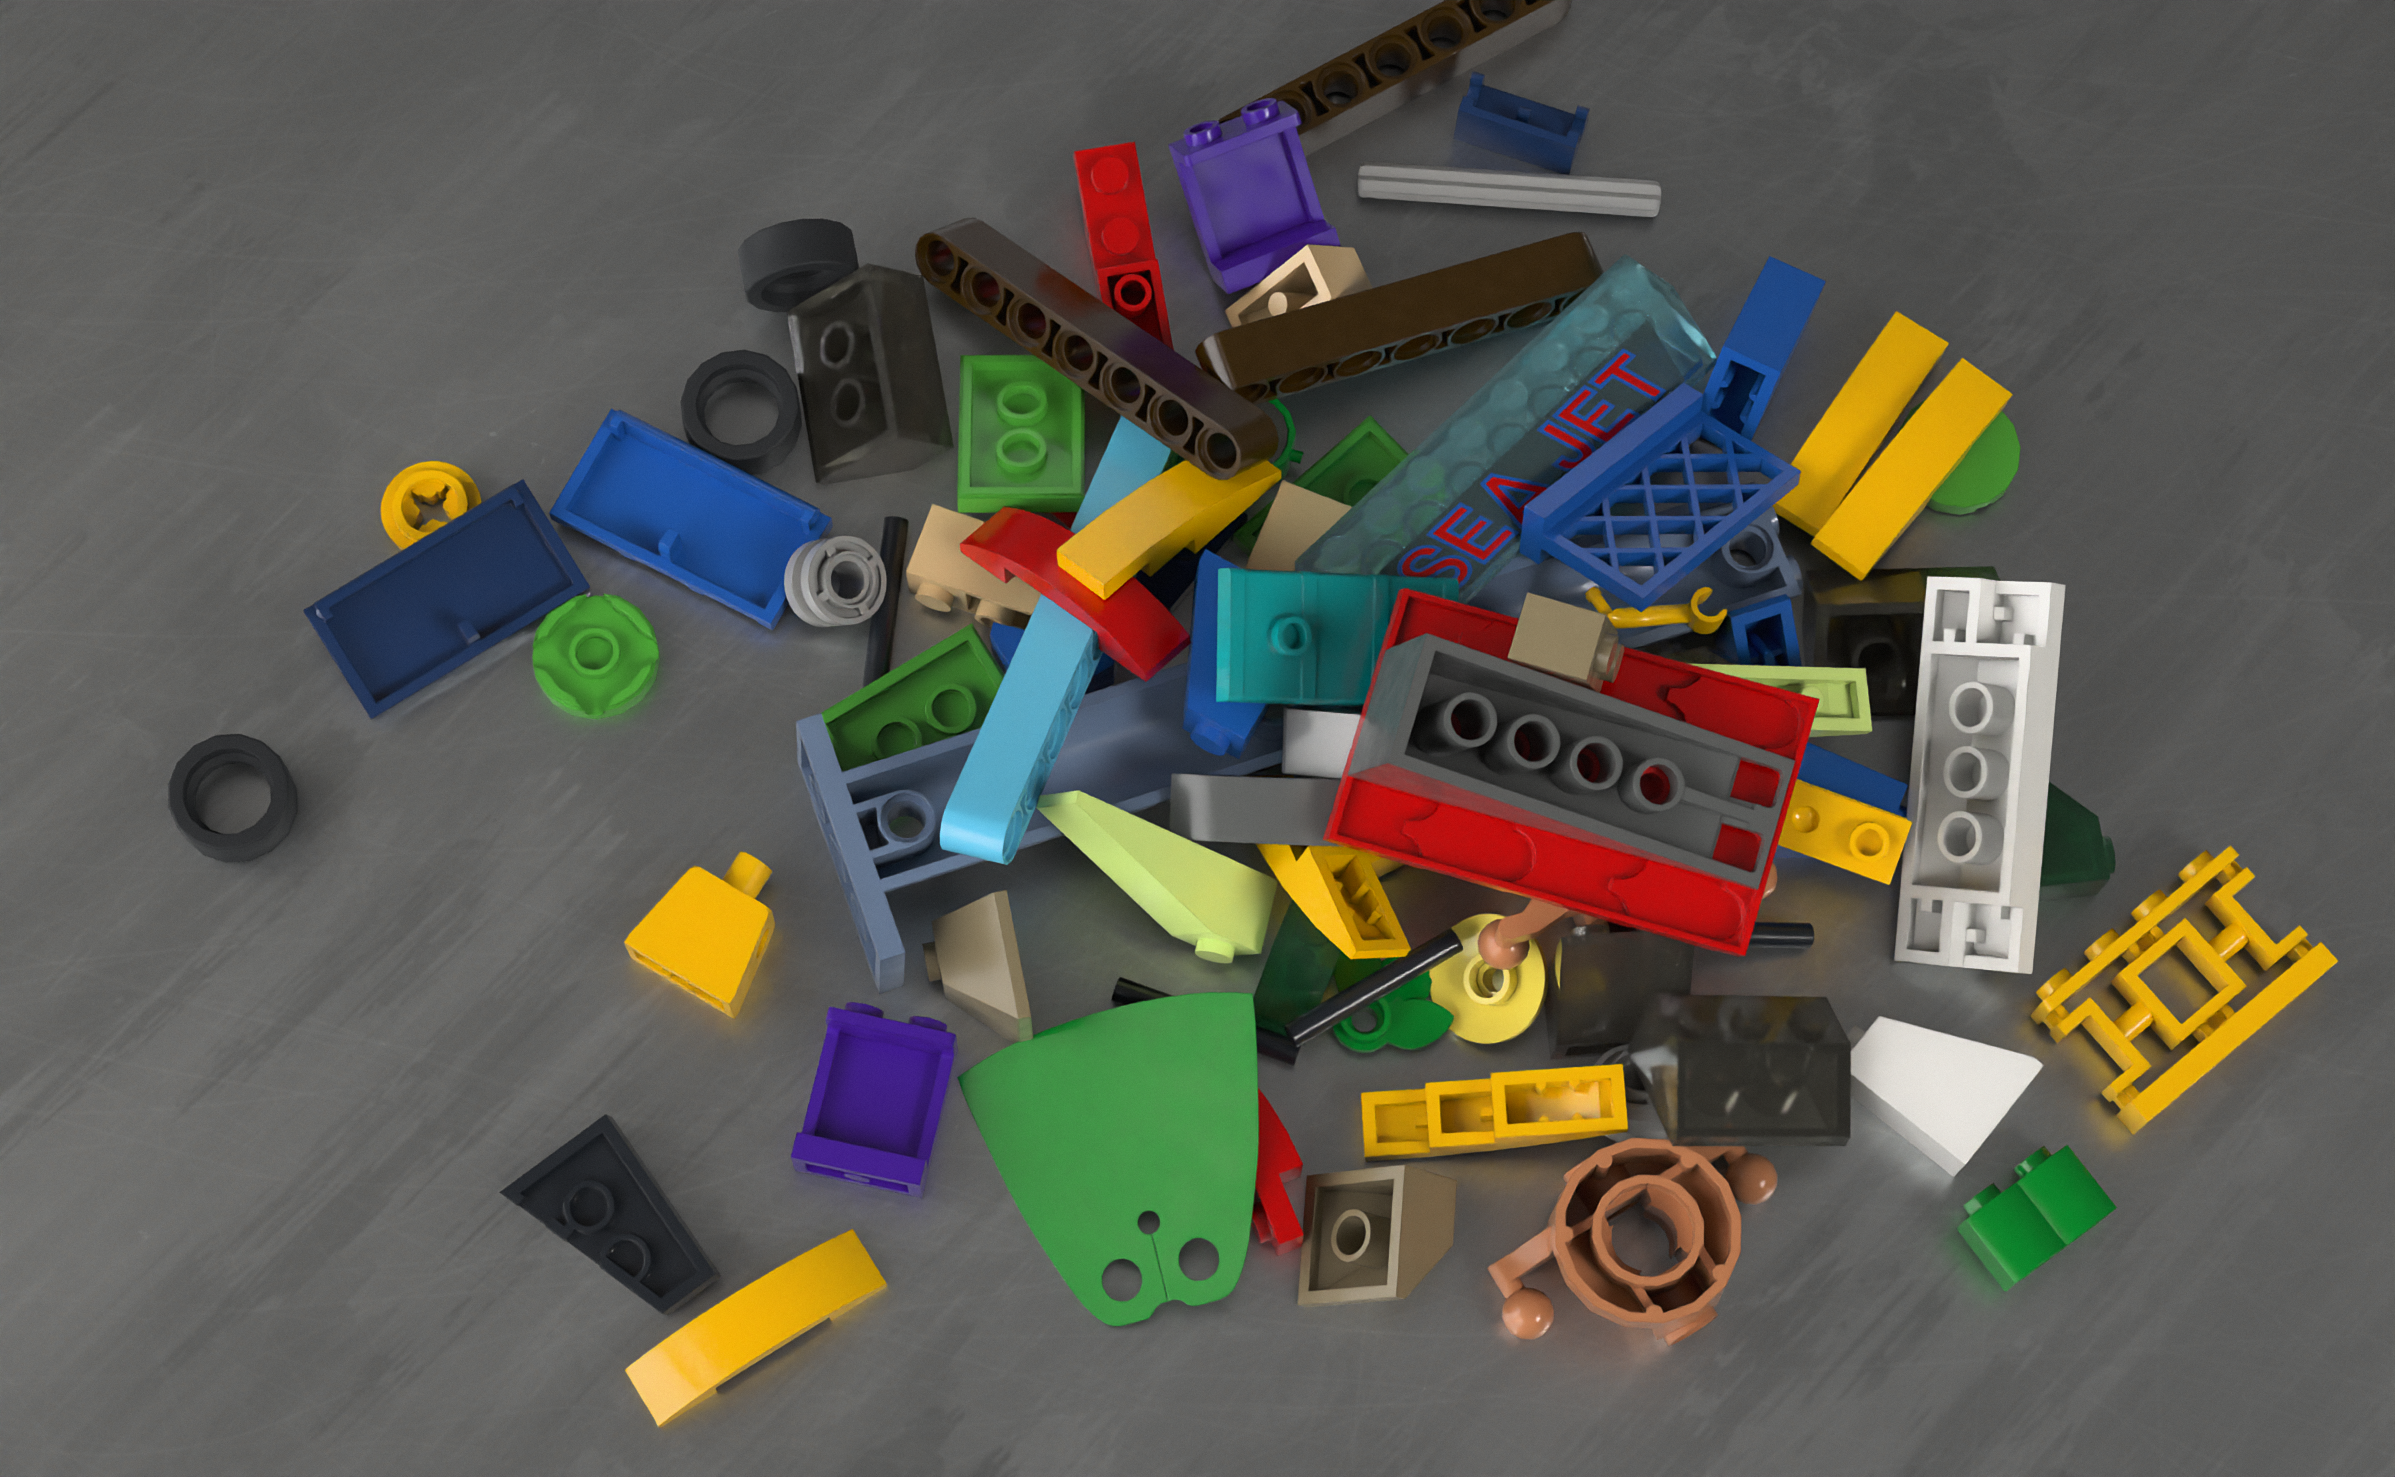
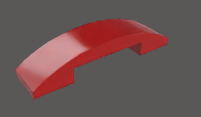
(1129, 623)

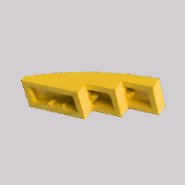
(1859, 421)
(1911, 469)
(1158, 521)
(1339, 896)
(1494, 1112)

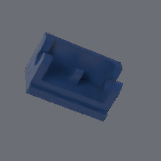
(1519, 127)

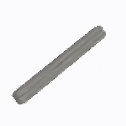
(1509, 189)

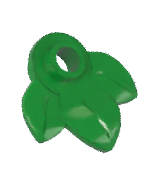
(1401, 1017)

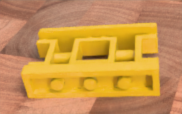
(2215, 1023)

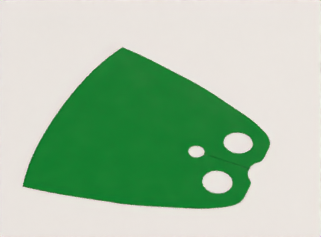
(1126, 1120)

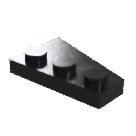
(617, 1215)

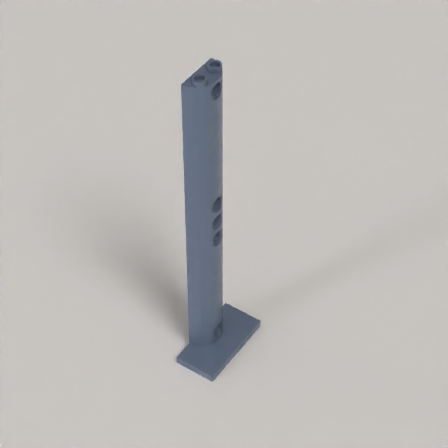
(1133, 735)

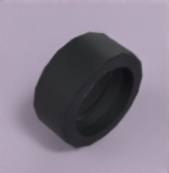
(795, 261)
(736, 368)
(212, 755)

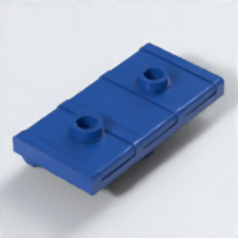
(688, 515)

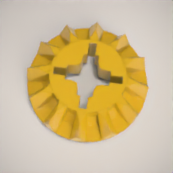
(428, 483)

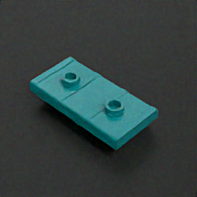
(1306, 633)

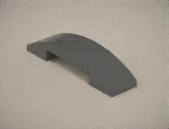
(1251, 808)

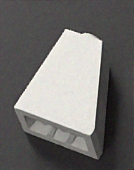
(1936, 1086)

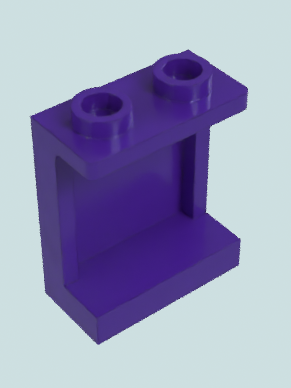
(1250, 193)
(877, 1100)

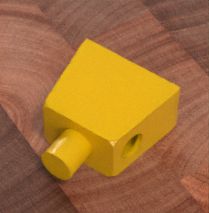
(709, 933)

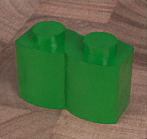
(2034, 1216)

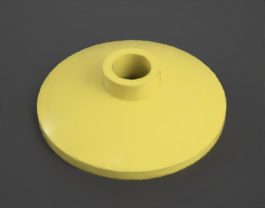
(1467, 989)

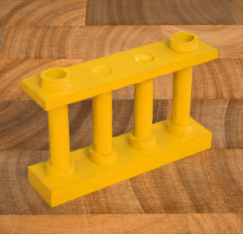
(1844, 832)

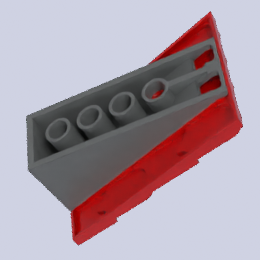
(1608, 803)

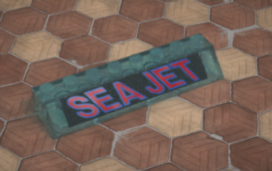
(1570, 390)

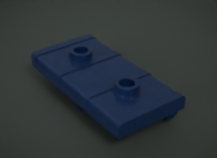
(446, 598)

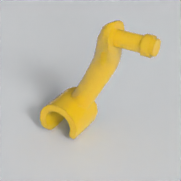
(1660, 614)

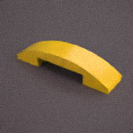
(754, 1324)

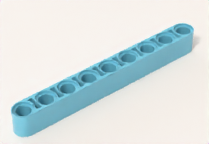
(1041, 685)

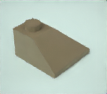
(981, 965)
(1373, 1233)

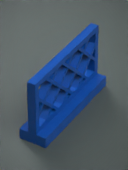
(1622, 473)

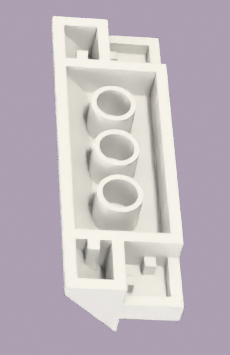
(1980, 773)

